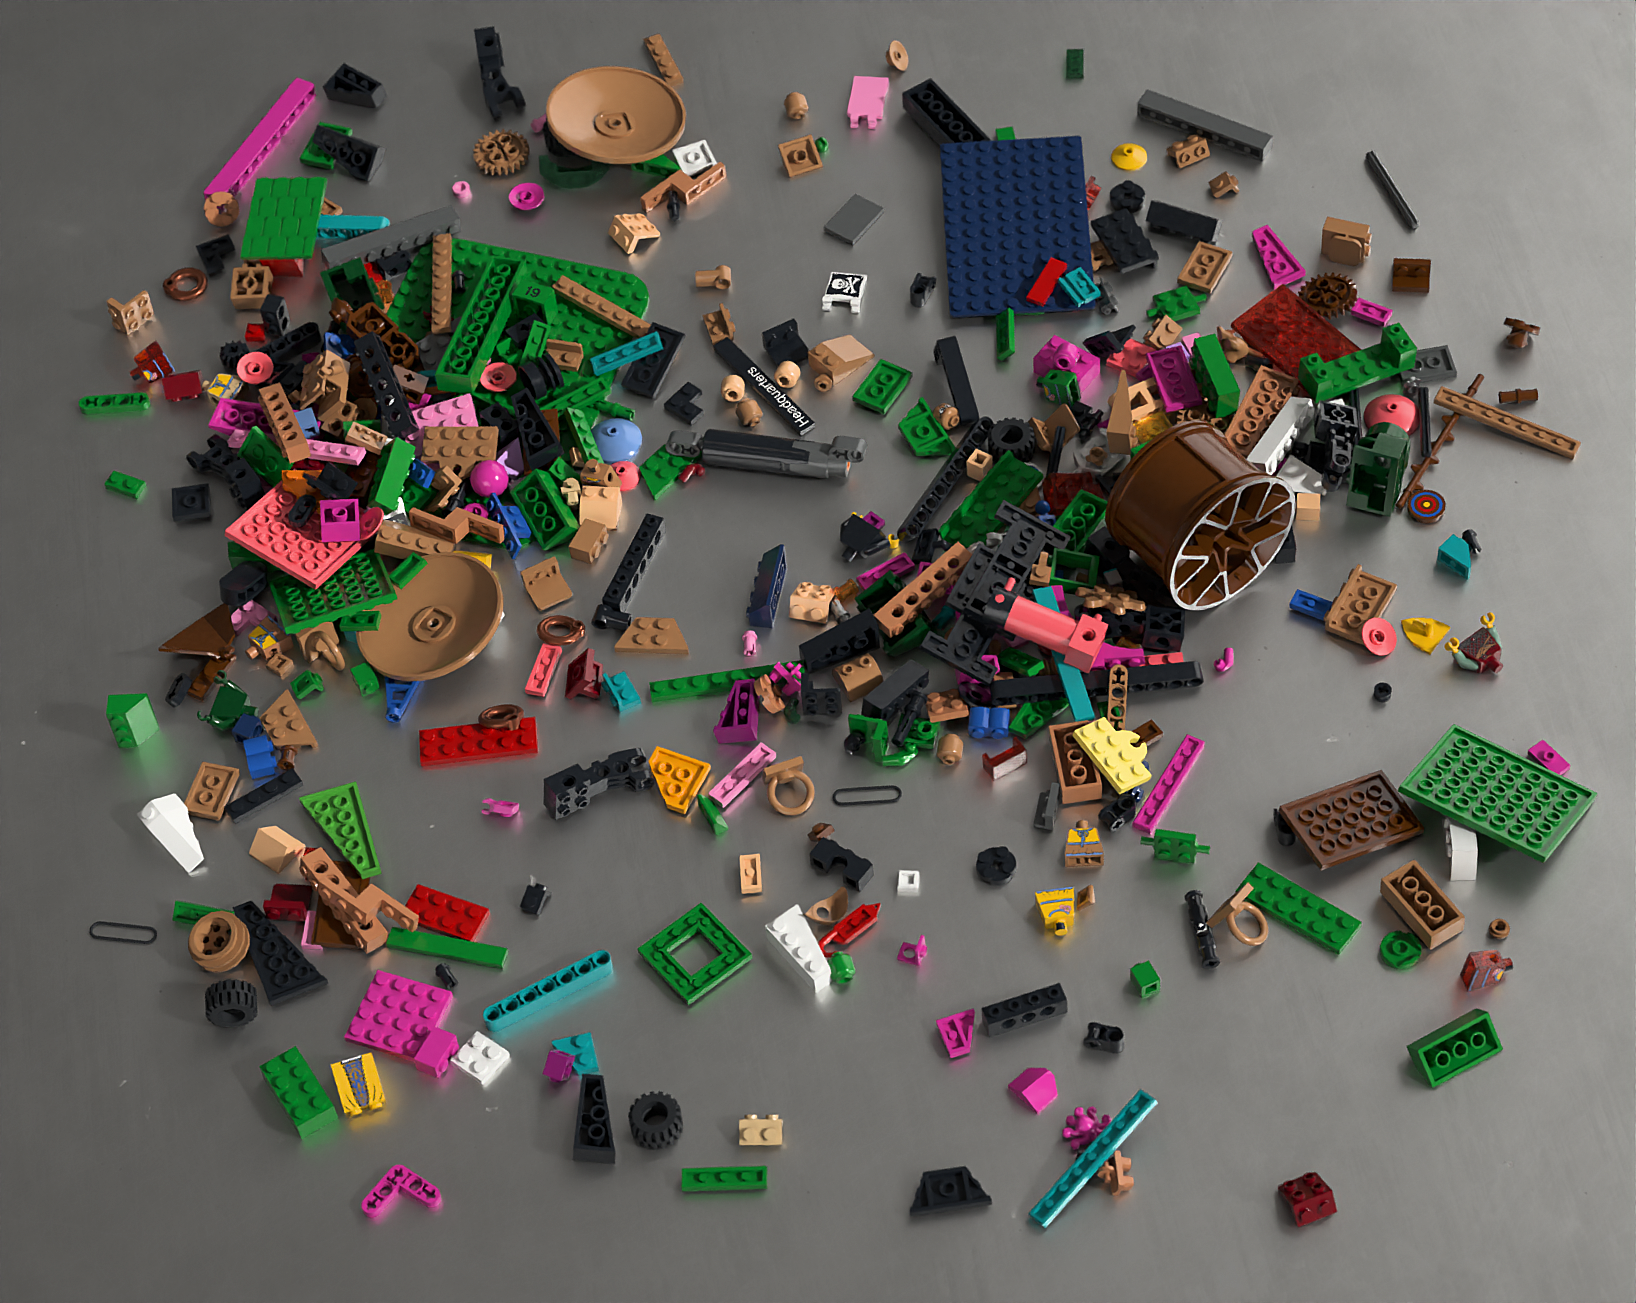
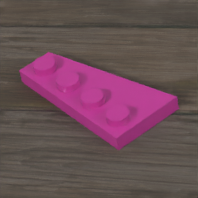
(1277, 259)

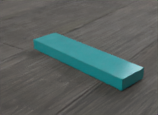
(626, 353)

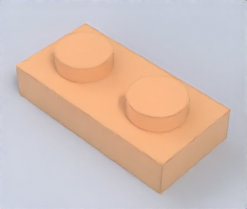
(750, 873)

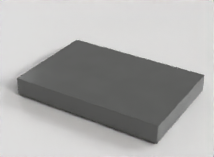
(854, 219)
(1431, 365)

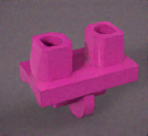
(779, 671)

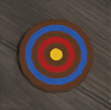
(1426, 506)

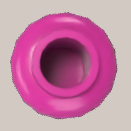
(1066, 356)

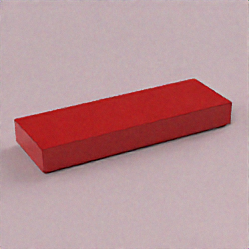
(1046, 282)

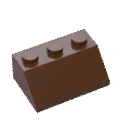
(363, 475)

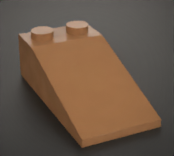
(1120, 428)

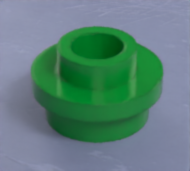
(925, 726)

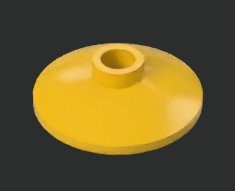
(1129, 156)

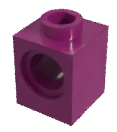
(558, 1065)

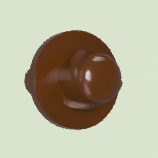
(1520, 332)

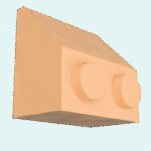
(601, 505)

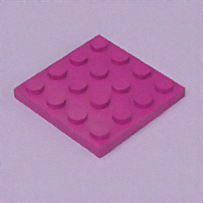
(397, 1015)

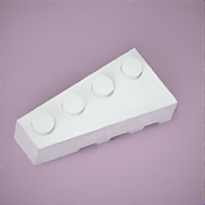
(1461, 849)
(798, 946)

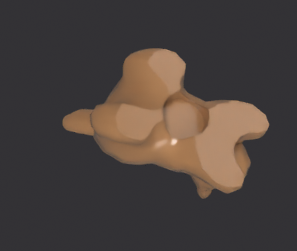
(1234, 347)

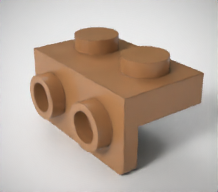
(1189, 151)
(1162, 334)

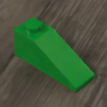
(659, 166)

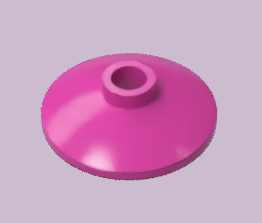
(526, 196)

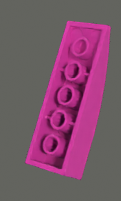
(243, 416)

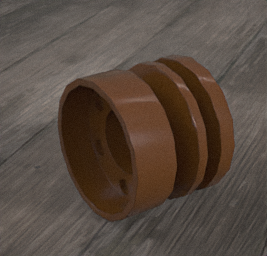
(358, 382)

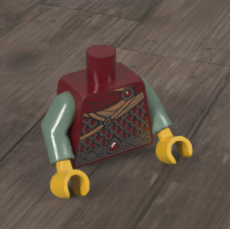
(1480, 649)

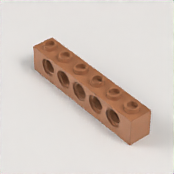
(283, 423)
(892, 625)
(319, 861)

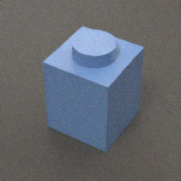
(307, 423)

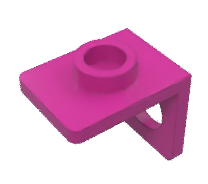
(920, 951)

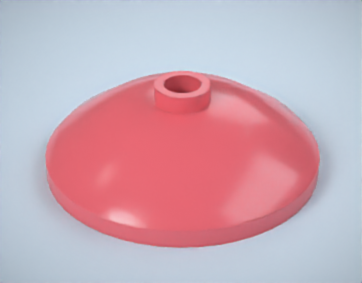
(1393, 409)

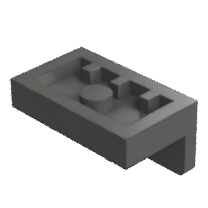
(1047, 807)

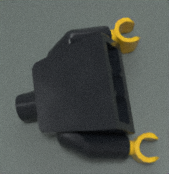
(863, 538)

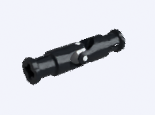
(1199, 917)

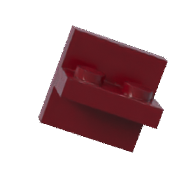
(584, 676)

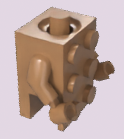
(324, 383)

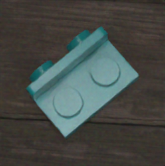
(621, 691)

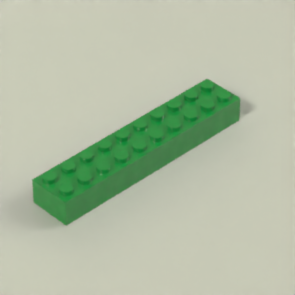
(480, 325)

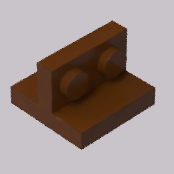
(1411, 275)

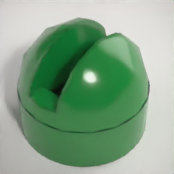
(819, 145)

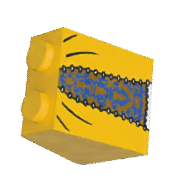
(358, 1084)

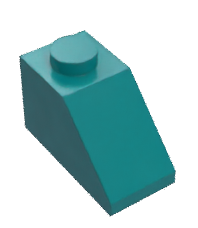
(1456, 555)

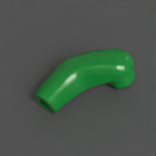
(902, 757)

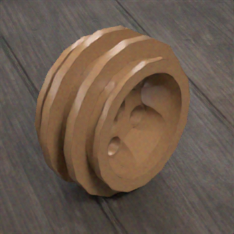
(212, 935)

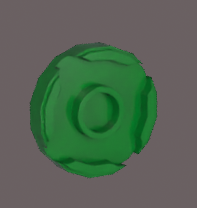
(1400, 949)

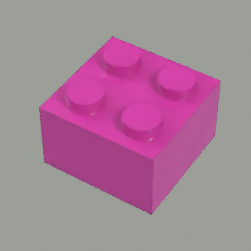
(340, 520)

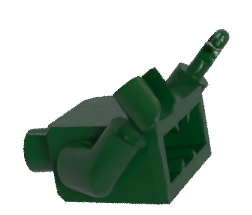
(228, 705)

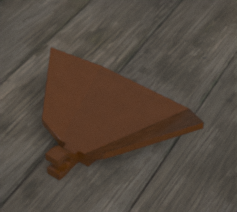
(206, 636)

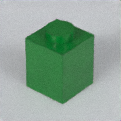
(365, 678)
(1144, 979)

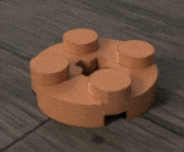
(225, 218)
(770, 694)

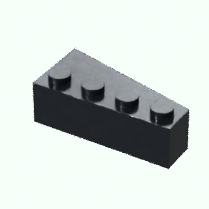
(841, 643)
(593, 1129)

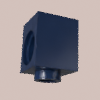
(247, 728)

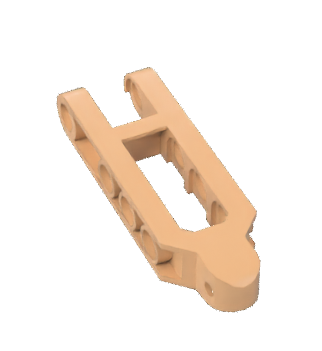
(1143, 393)

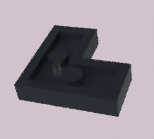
(212, 250)
(682, 404)

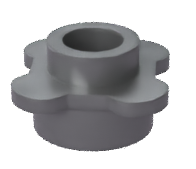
(1411, 385)

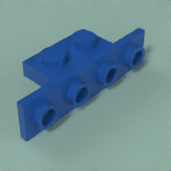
(512, 521)

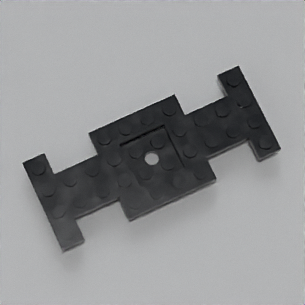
(1012, 559)

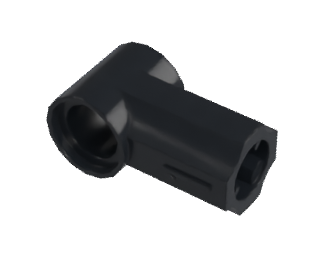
(607, 617)

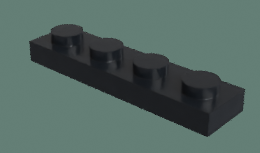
(263, 796)

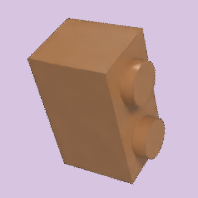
(588, 541)

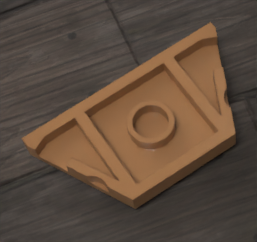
(652, 636)
(286, 724)

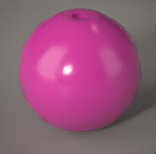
(489, 478)

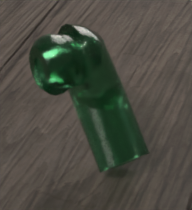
(790, 712)

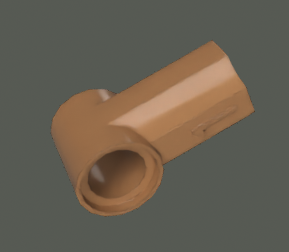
(719, 277)

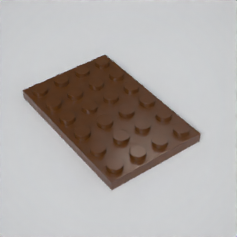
(1351, 819)

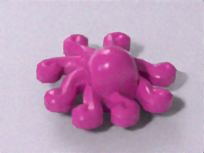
(1086, 1127)

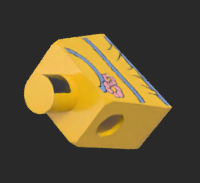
(1056, 908)

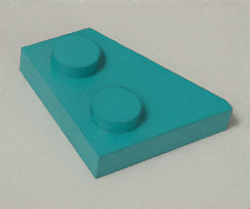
(584, 1052)

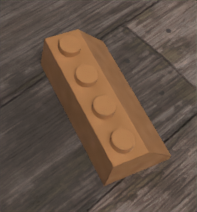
(402, 540)

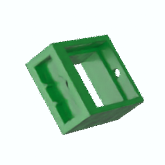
(1077, 560)

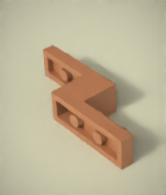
(685, 186)
(456, 525)
(368, 904)

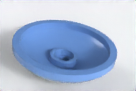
(617, 439)

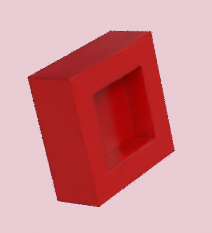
(255, 332)

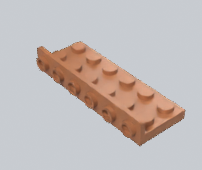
(1259, 408)

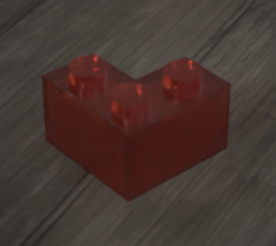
(1061, 488)

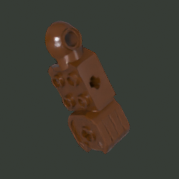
(369, 318)

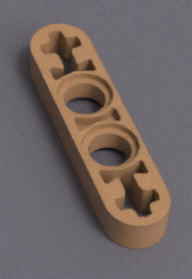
(1117, 702)

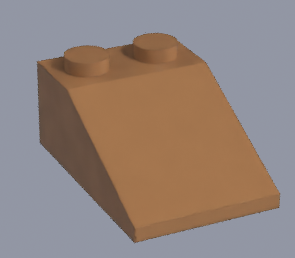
(838, 357)

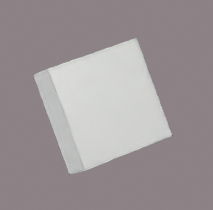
(908, 881)

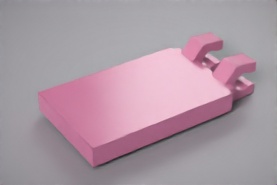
(867, 100)

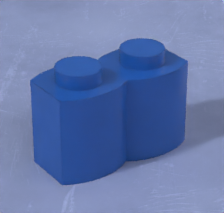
(989, 722)
(259, 756)

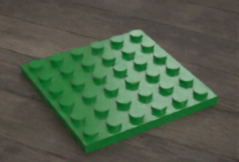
(354, 587)

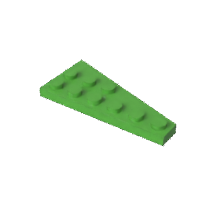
(344, 821)

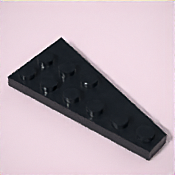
(276, 959)

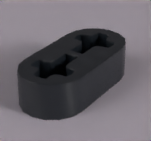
(178, 690)

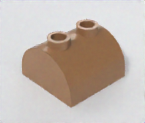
(858, 677)

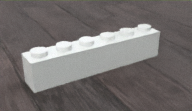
(1282, 434)

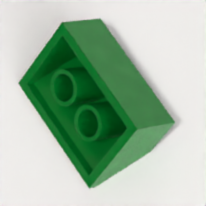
(131, 719)

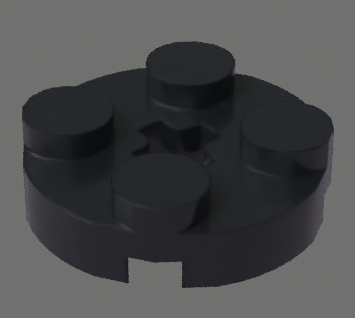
(1127, 189)
(996, 855)

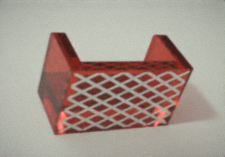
(1005, 761)

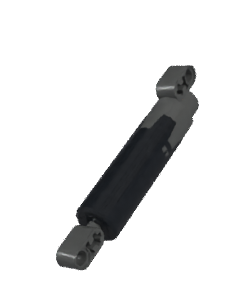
(770, 452)

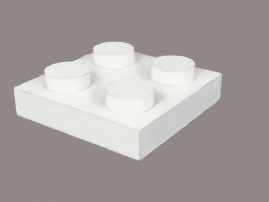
(694, 158)
(480, 1058)

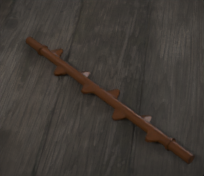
(1445, 435)

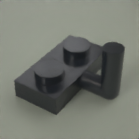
(926, 545)

